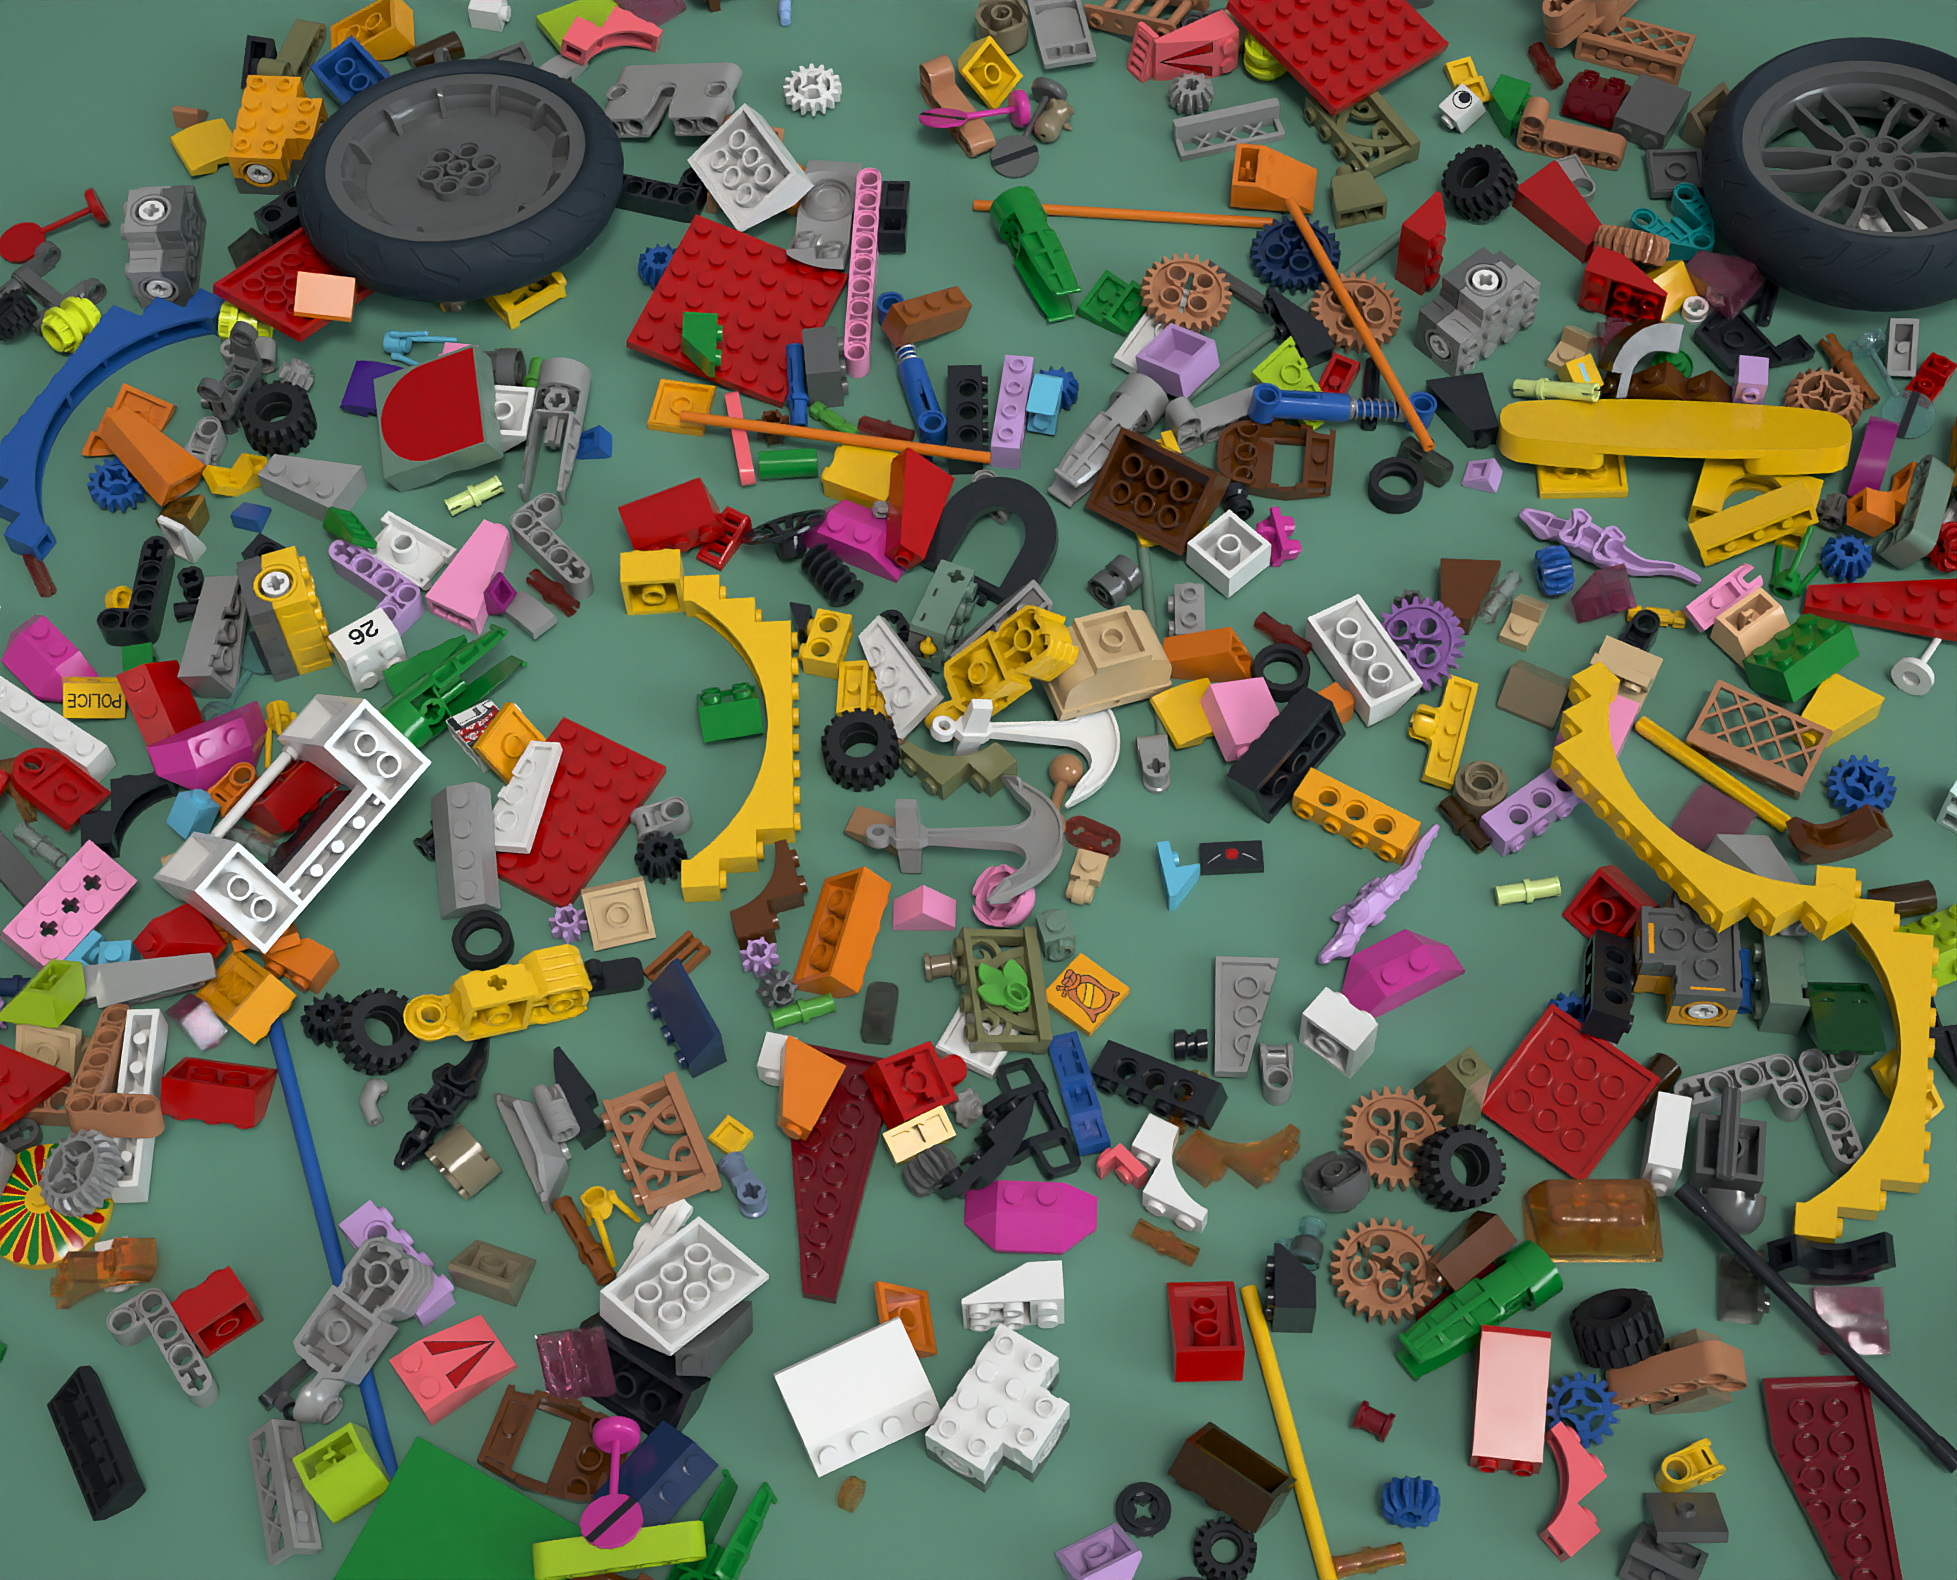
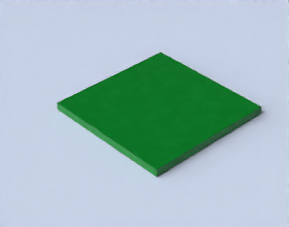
(450, 1525)

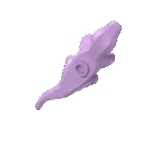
(1598, 545)
(1373, 901)

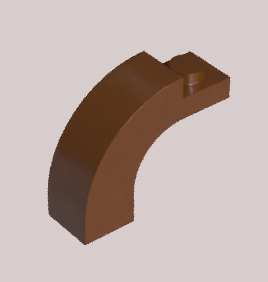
(1841, 838)

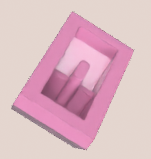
(924, 911)

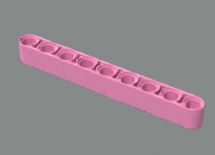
(863, 274)

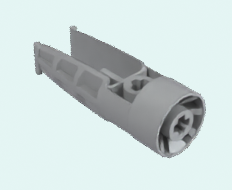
(562, 387)
(1134, 405)

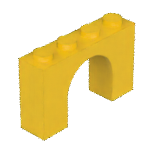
(1728, 476)

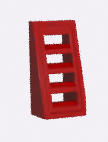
(734, 523)

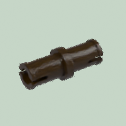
(1465, 824)

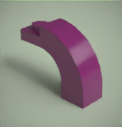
(1873, 455)

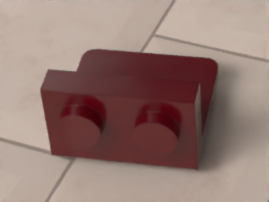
(1594, 98)

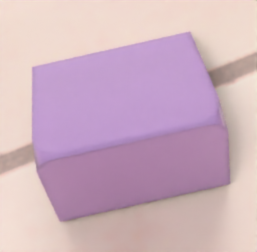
(1483, 475)

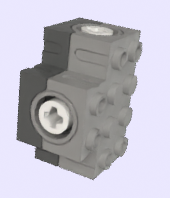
(164, 243)
(1476, 311)

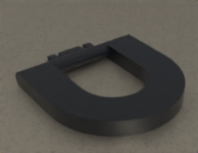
(998, 495)

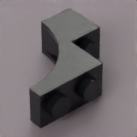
(128, 800)

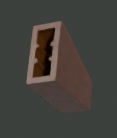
(1466, 587)
(1470, 1250)

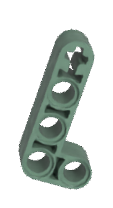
(1921, 515)

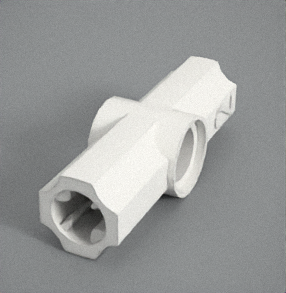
(651, 1235)

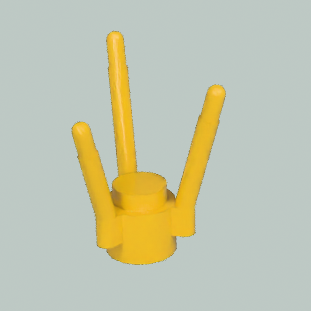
(278, 719)
(599, 1205)

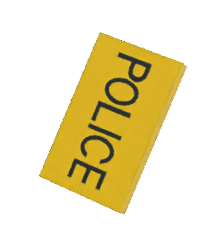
(92, 697)

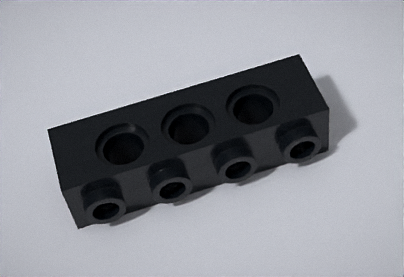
(966, 415)
(1607, 986)
(1119, 1061)

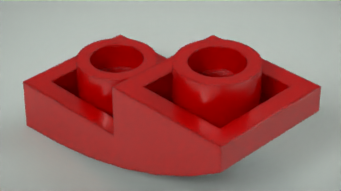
(1933, 376)

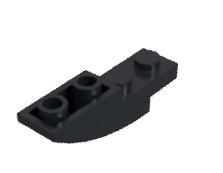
(995, 1148)

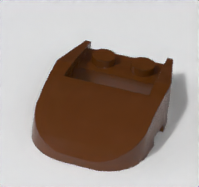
(1247, 457)
(579, 1465)

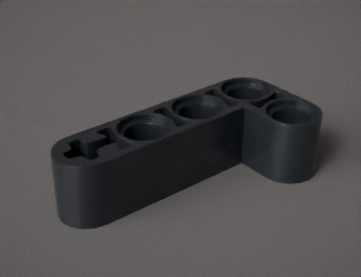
(664, 199)
(149, 597)

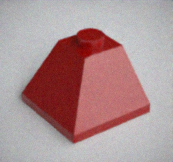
(179, 933)

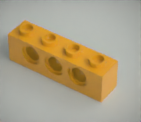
(1349, 802)

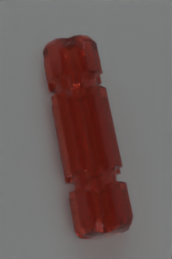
(39, 576)

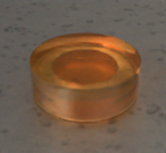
(851, 1493)

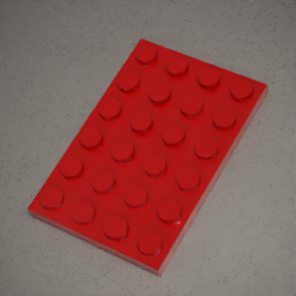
(269, 282)
(583, 815)

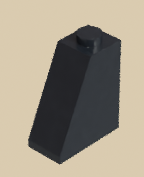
(1466, 408)

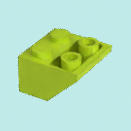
(48, 995)
(343, 1472)

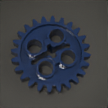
(1277, 244)

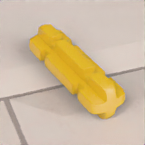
(1677, 619)

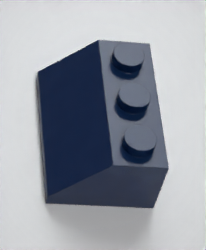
(685, 1021)
(662, 1474)

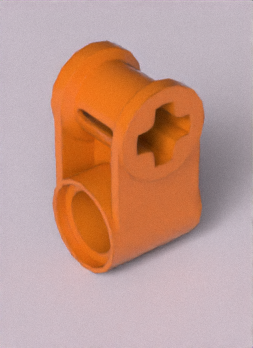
(230, 786)

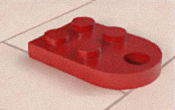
(57, 786)

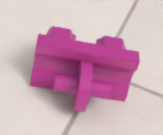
(1275, 531)

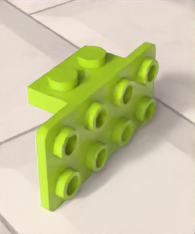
(1944, 928)

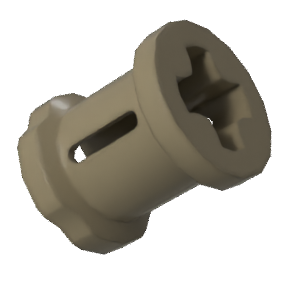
(940, 965)

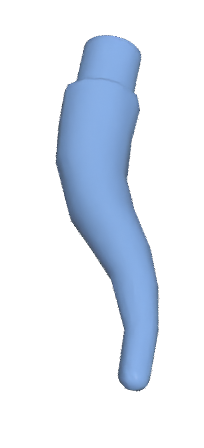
(784, 12)

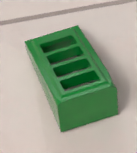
(348, 527)

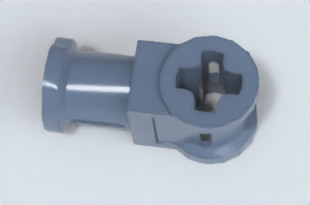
(744, 1185)

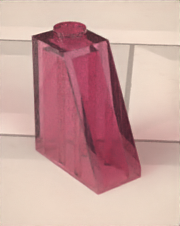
(1724, 280)

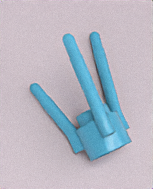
(401, 342)

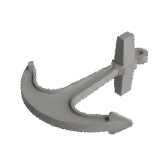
(1035, 839)

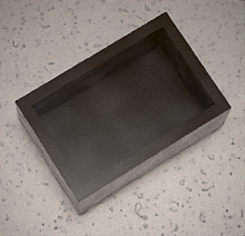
(1231, 1477)

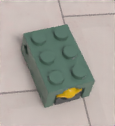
(942, 614)

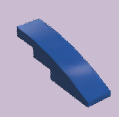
(1078, 1094)

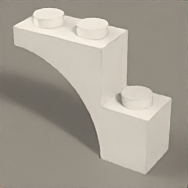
(1163, 1192)

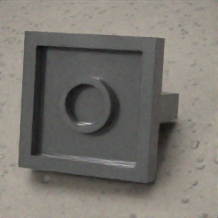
(1661, 1560)

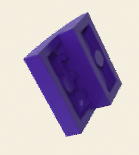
(360, 392)

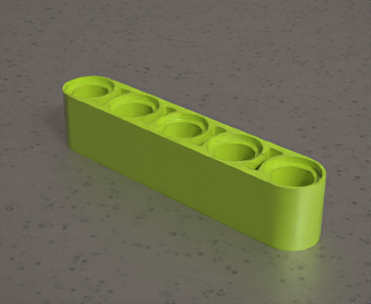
(650, 1548)

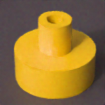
(118, 597)

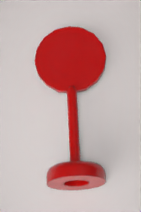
(22, 239)

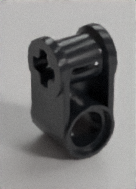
(1639, 637)

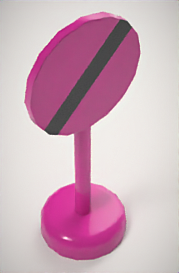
(1017, 108)
(614, 1517)

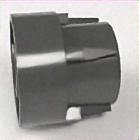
(508, 366)

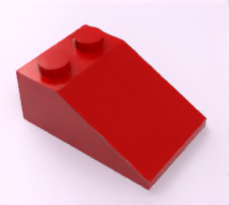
(1205, 1331)

